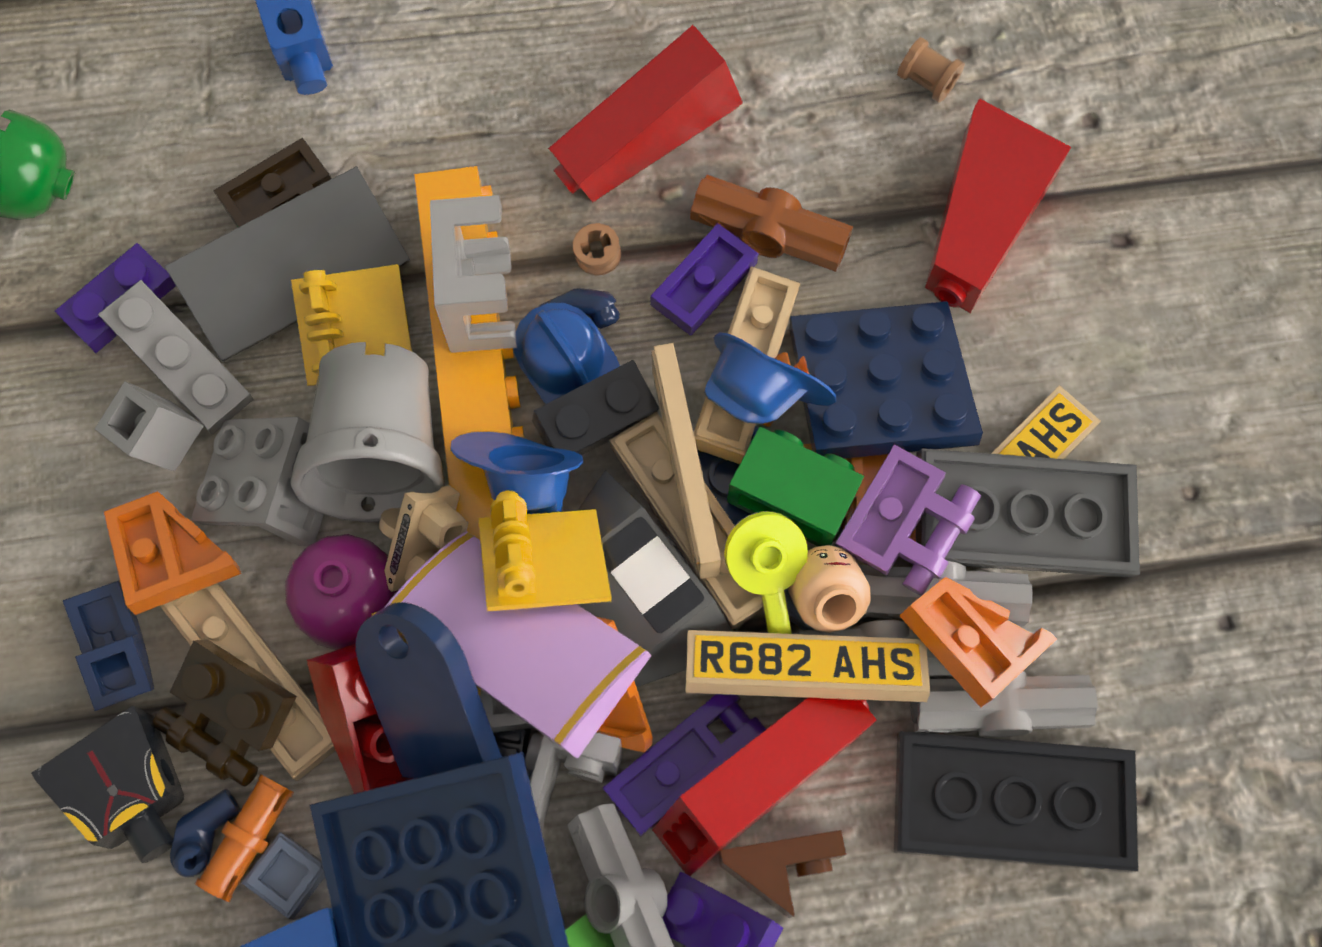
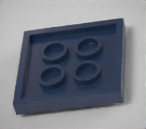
(892, 377)

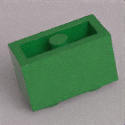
(796, 483)

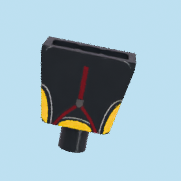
(117, 785)

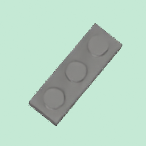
(176, 356)

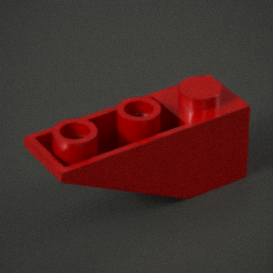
(353, 720)

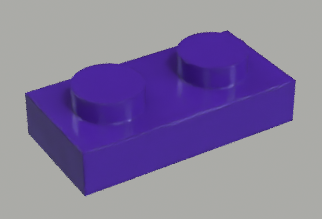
(704, 279)
(83, 307)
(709, 918)

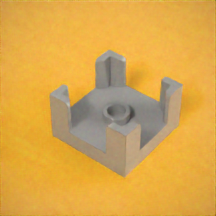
(470, 274)

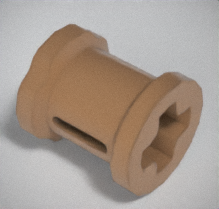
(930, 69)

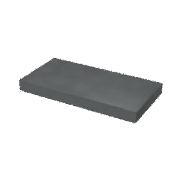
(243, 279)
(1041, 513)

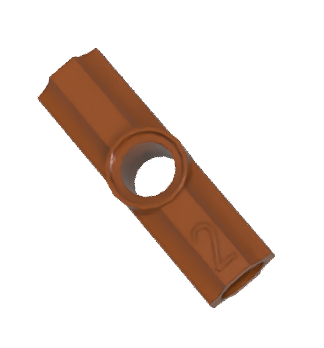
(771, 222)

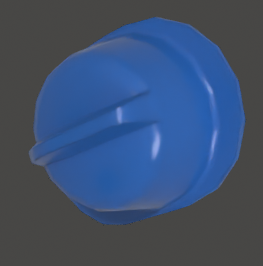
(561, 350)
(758, 386)
(520, 465)

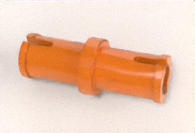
(244, 838)

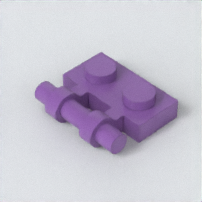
(892, 510)

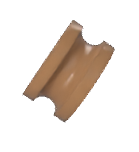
(612, 253)

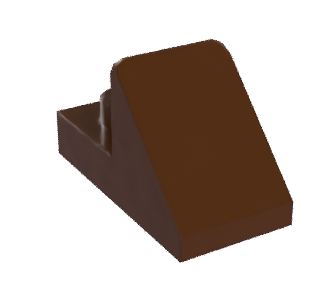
(764, 864)

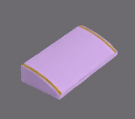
(542, 663)

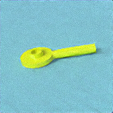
(764, 558)

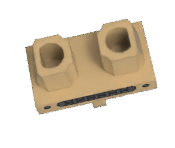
(419, 531)

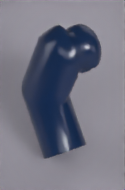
(593, 302)
(196, 833)

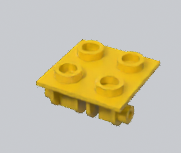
(348, 310)
(541, 557)

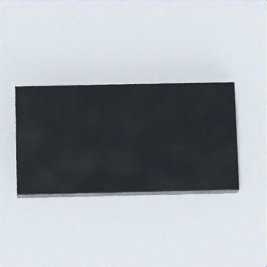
(1016, 802)

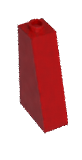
(647, 116)
(992, 195)
(759, 778)

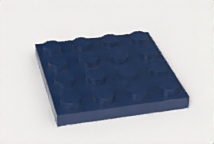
(441, 862)

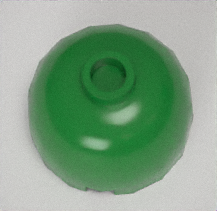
(31, 167)

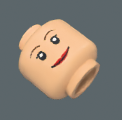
(830, 590)

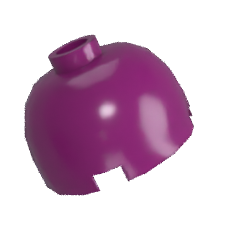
(337, 588)

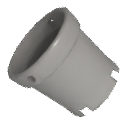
(368, 434)

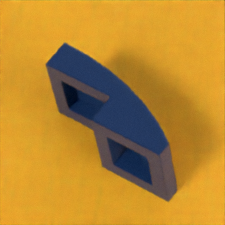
(111, 646)

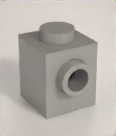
(148, 427)

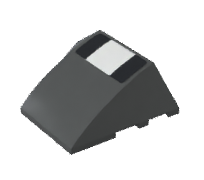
(649, 583)

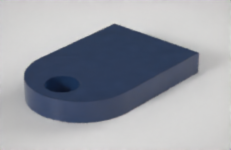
(423, 692)

